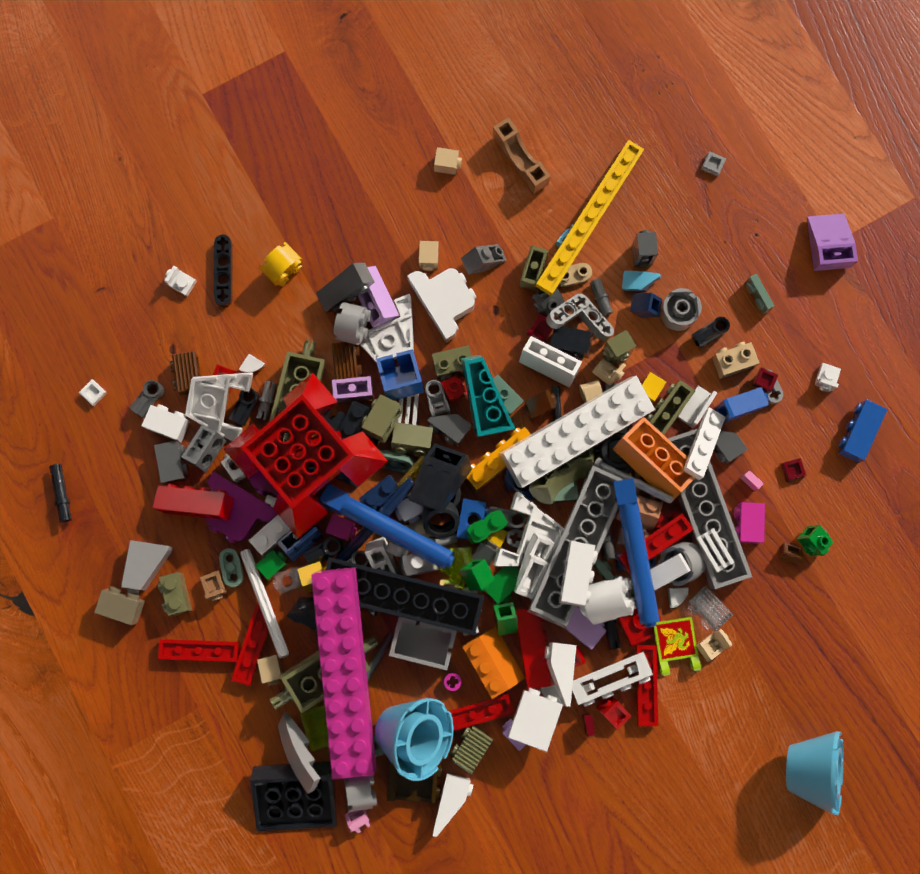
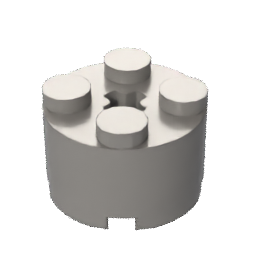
(688, 303)
(351, 323)
(692, 557)
(359, 793)

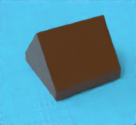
(791, 554)

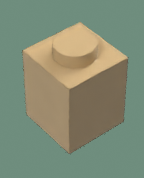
(447, 161)
(428, 255)
(270, 669)

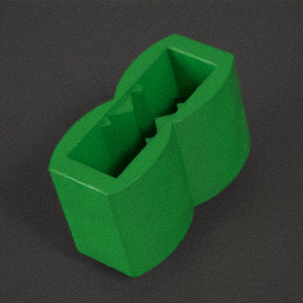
(489, 524)

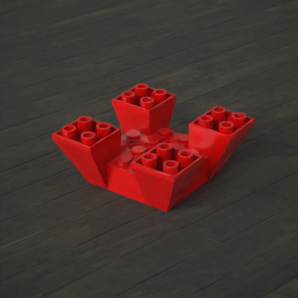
(296, 485)

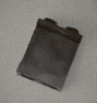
(404, 789)

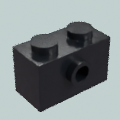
(572, 342)

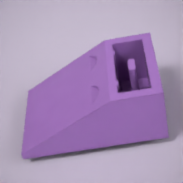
(831, 242)

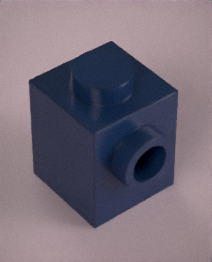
(646, 305)

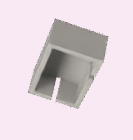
(422, 643)

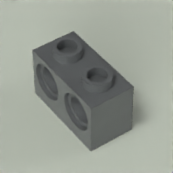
(203, 448)

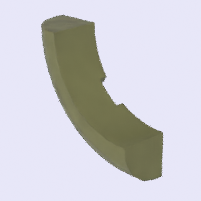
(549, 485)

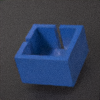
(400, 380)

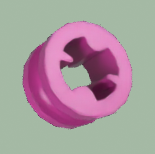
(457, 686)

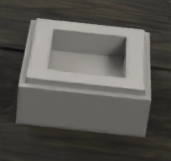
(713, 164)

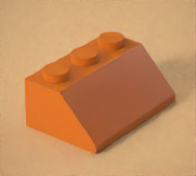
(493, 662)

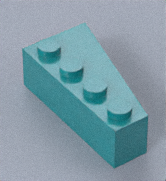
(484, 399)

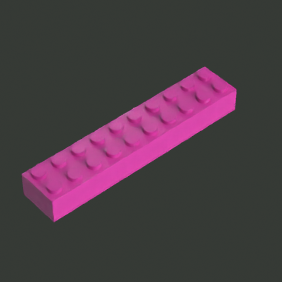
(344, 673)

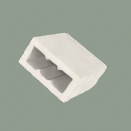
(535, 719)

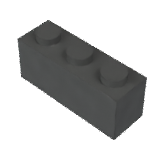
(345, 287)

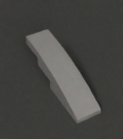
(295, 747)

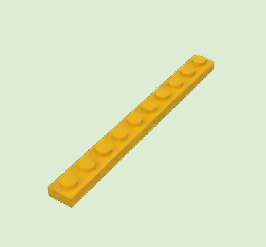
(589, 218)

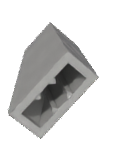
(143, 564)

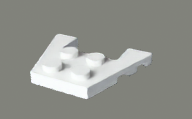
(394, 335)
(209, 400)
(536, 522)

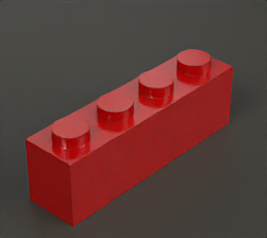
(193, 503)
(532, 645)

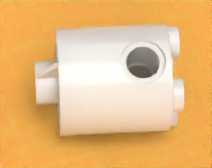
(609, 601)

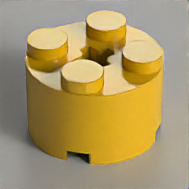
(281, 264)

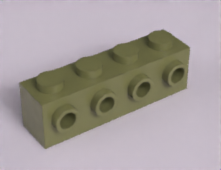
(671, 407)

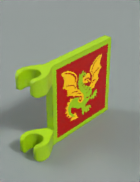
(676, 641)

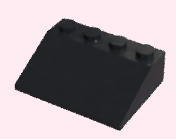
(283, 802)

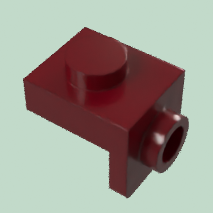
(540, 328)

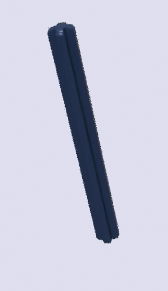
(388, 507)

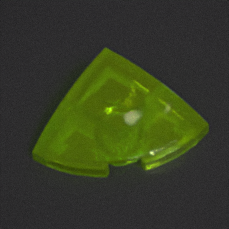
(462, 556)

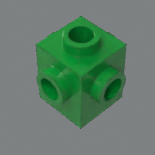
(815, 540)

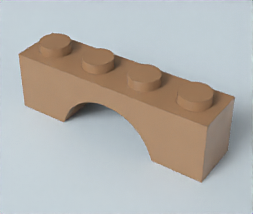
(511, 143)

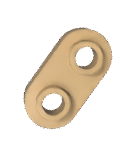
(575, 276)

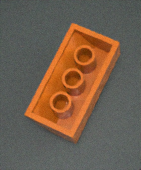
(654, 458)

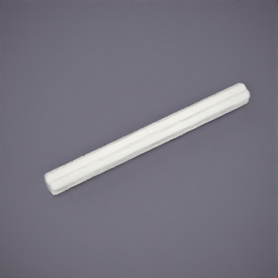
(264, 603)

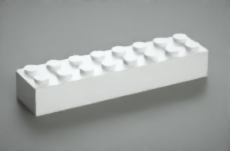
(577, 431)

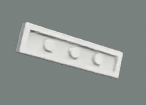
(704, 444)

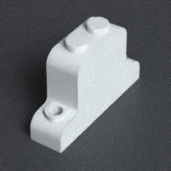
(444, 299)

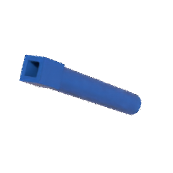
(343, 504)
(636, 552)

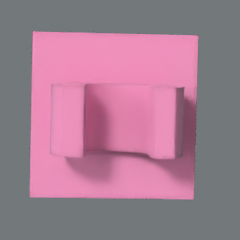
(357, 819)

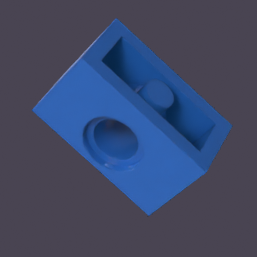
(470, 508)

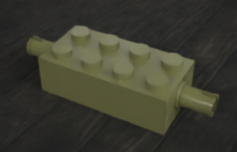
(295, 370)
(305, 683)

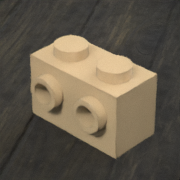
(735, 360)

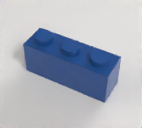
(862, 430)

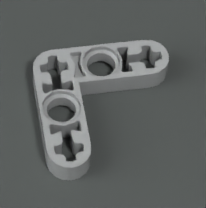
(582, 310)

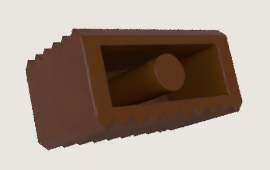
(345, 360)
(185, 368)

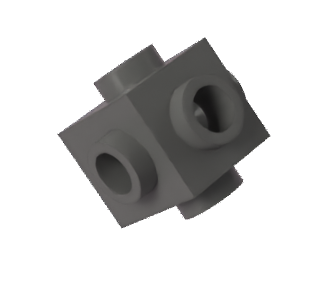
(545, 303)

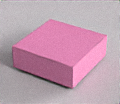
(751, 480)

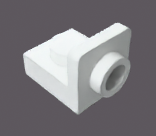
(179, 281)
(827, 377)

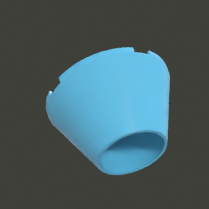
(415, 736)
(816, 771)

